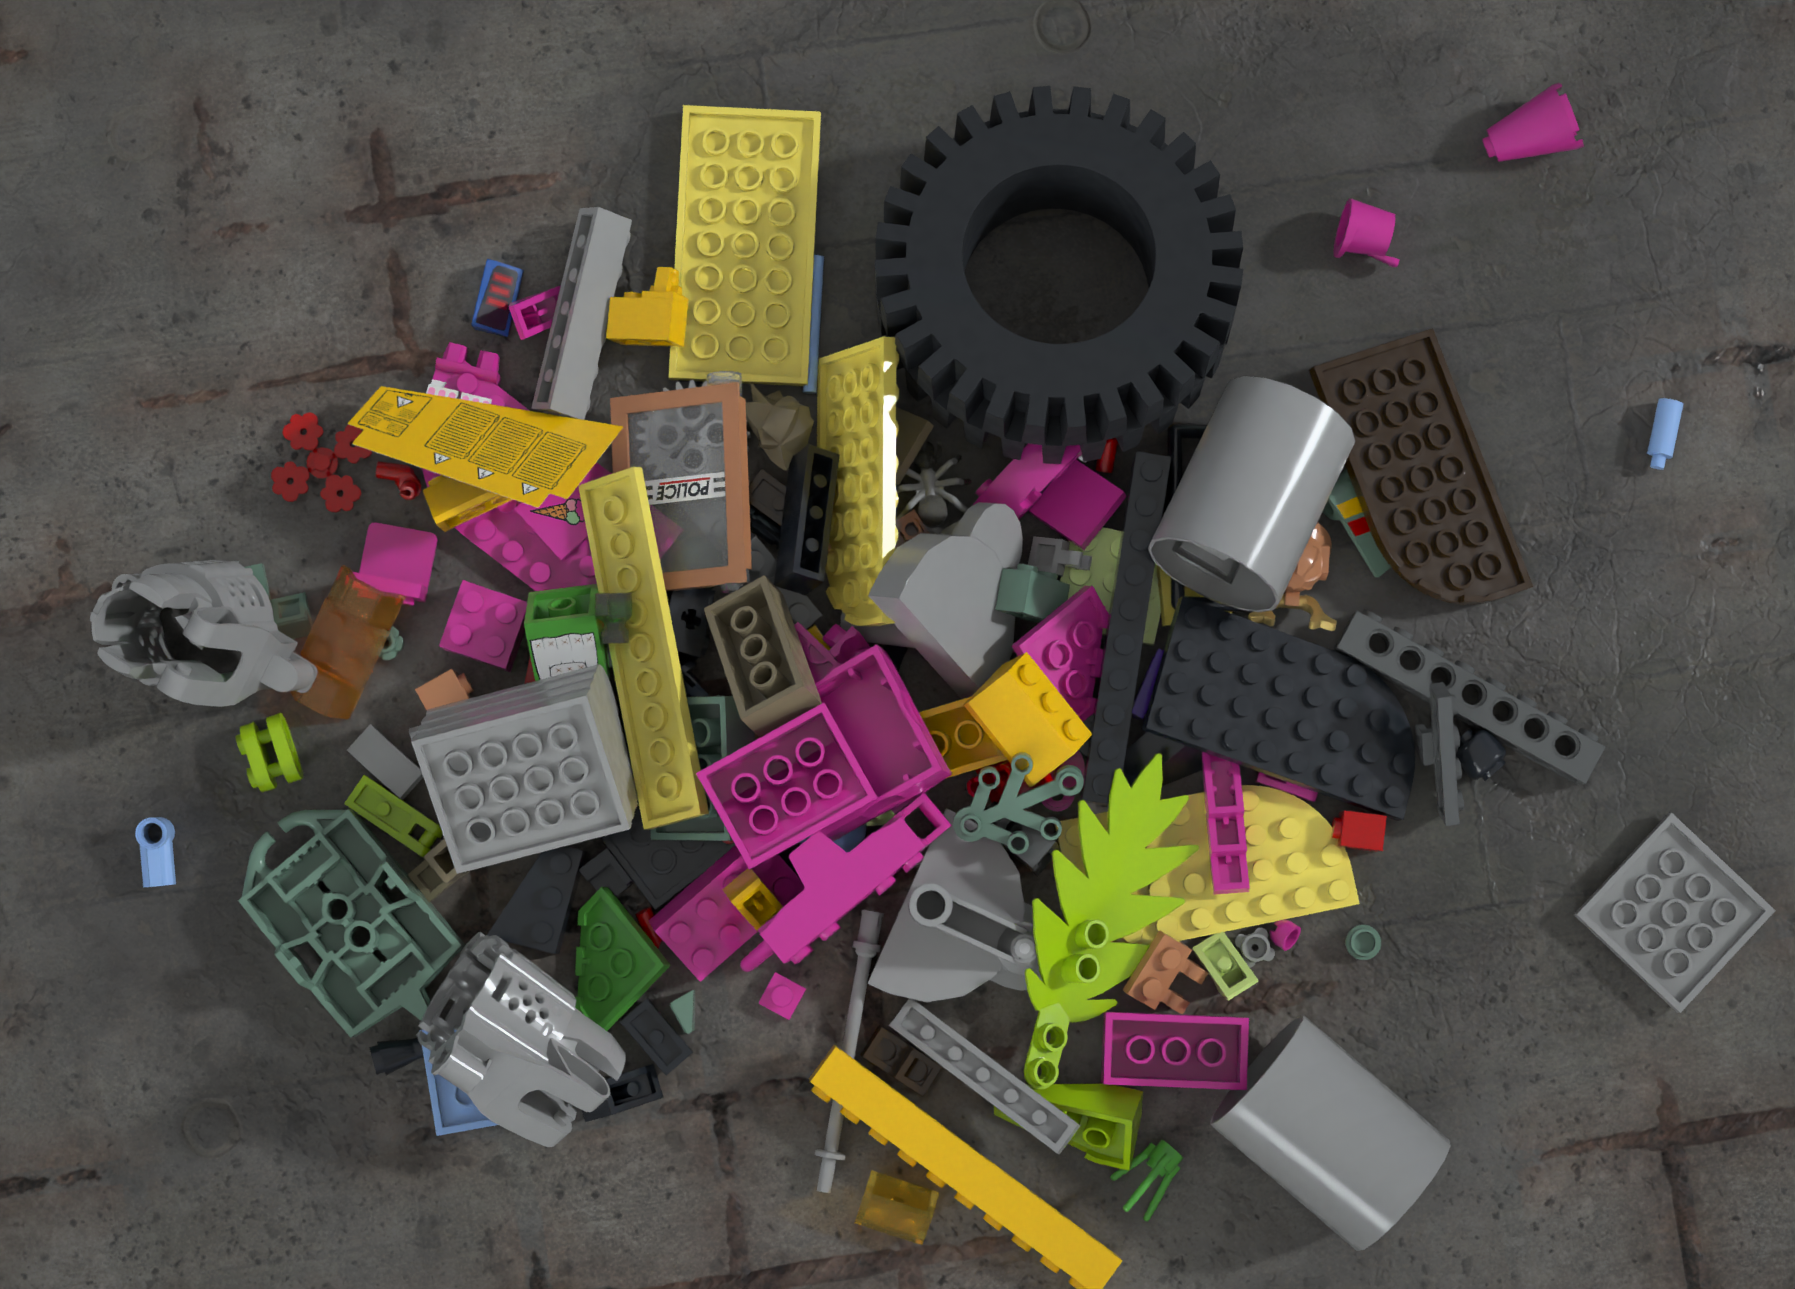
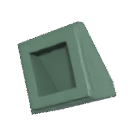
(292, 615)
(685, 1011)

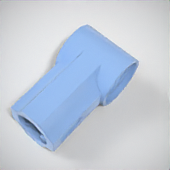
(158, 857)

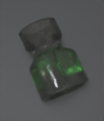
(613, 611)

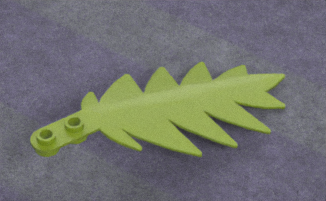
(1099, 908)

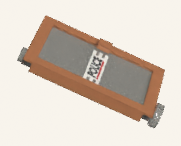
(693, 478)

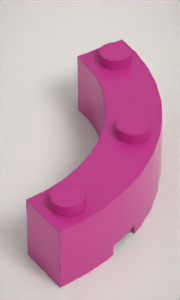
(1025, 478)

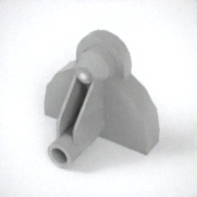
(946, 596)
(959, 924)

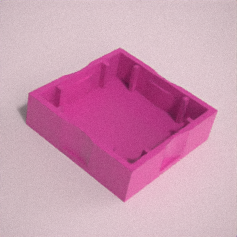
(882, 734)

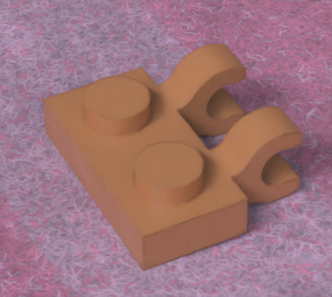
(1158, 970)

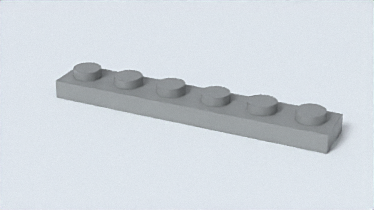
(985, 1076)

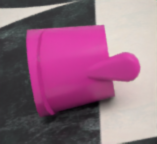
(1365, 231)

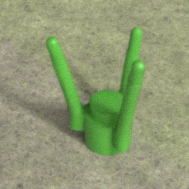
(1162, 1161)

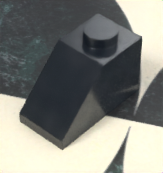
(630, 1091)

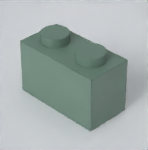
(1030, 593)

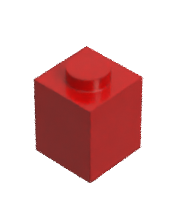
(1359, 830)

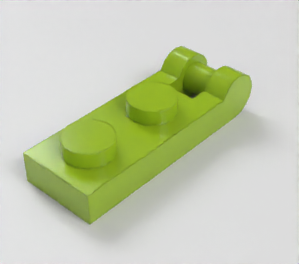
(393, 815)

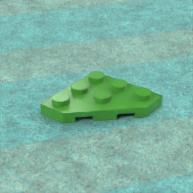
(613, 960)

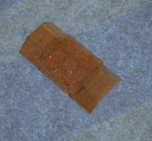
(346, 643)

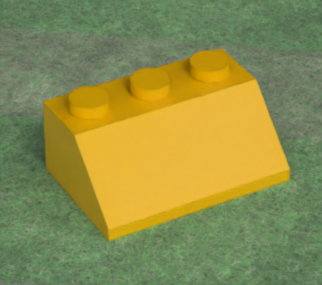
(458, 502)
(1028, 715)

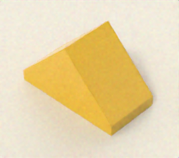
(752, 898)

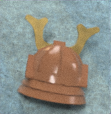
(1310, 568)

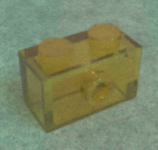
(897, 1207)

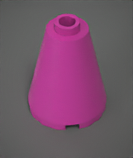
(1535, 128)

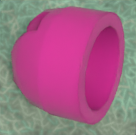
(1285, 934)

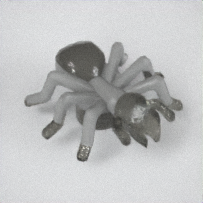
(930, 491)

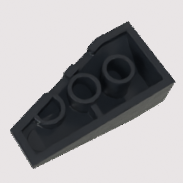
(1177, 759)

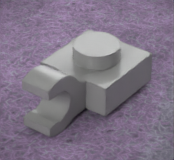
(1054, 554)

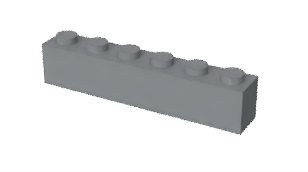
(582, 313)

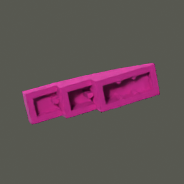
(1225, 825)

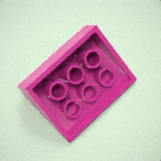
(786, 786)

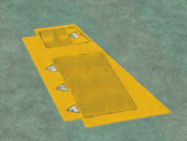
(484, 444)

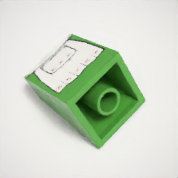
(564, 631)

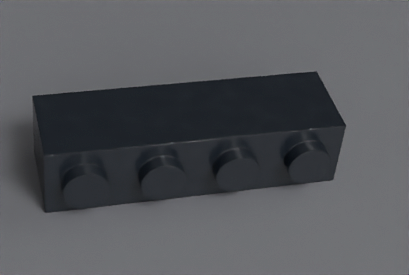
(806, 520)

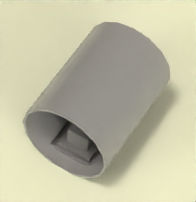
(1252, 494)
(1331, 1134)

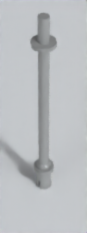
(866, 949)

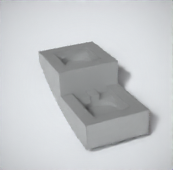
(386, 762)

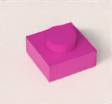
(782, 996)

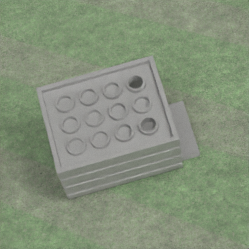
(527, 768)

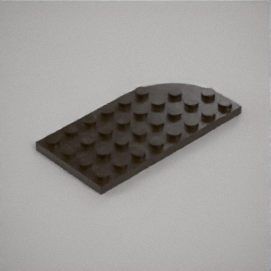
(1422, 472)

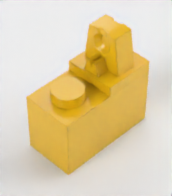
(650, 317)

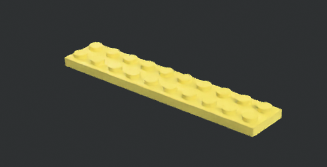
(649, 665)

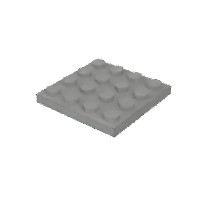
(1674, 912)

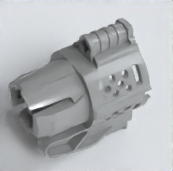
(224, 612)
(519, 1044)

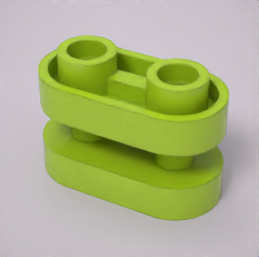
(252, 743)

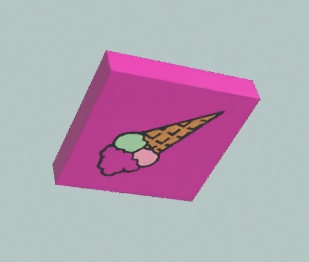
(557, 522)

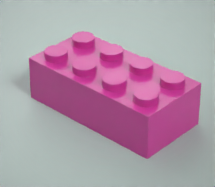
(704, 923)
(1175, 1050)

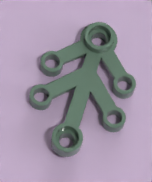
(1012, 805)

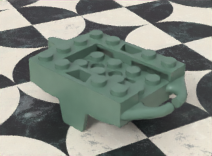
(297, 913)

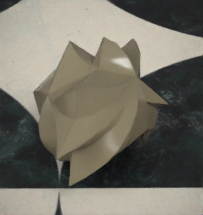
(779, 425)

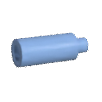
(1664, 431)

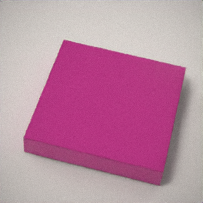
(1078, 504)

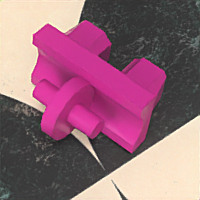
(845, 644)

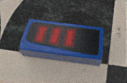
(497, 289)

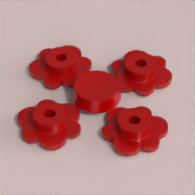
(320, 463)

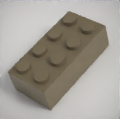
(762, 656)

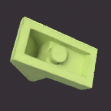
(1225, 965)

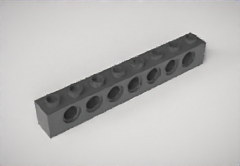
(1584, 747)

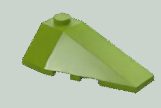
(1106, 1116)

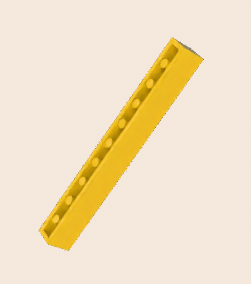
(963, 1169)

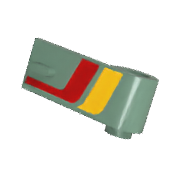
(1344, 506)

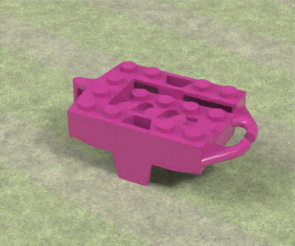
(840, 881)

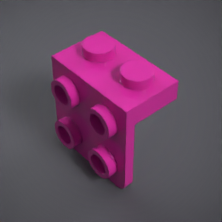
(398, 561)

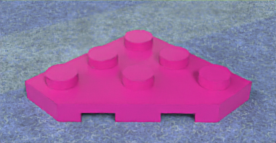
(1069, 648)

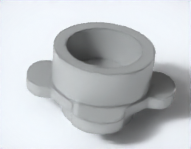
(1259, 938)

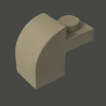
(435, 872)

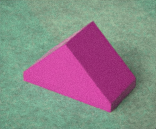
(534, 312)

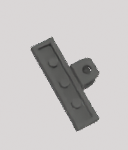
(1439, 748)

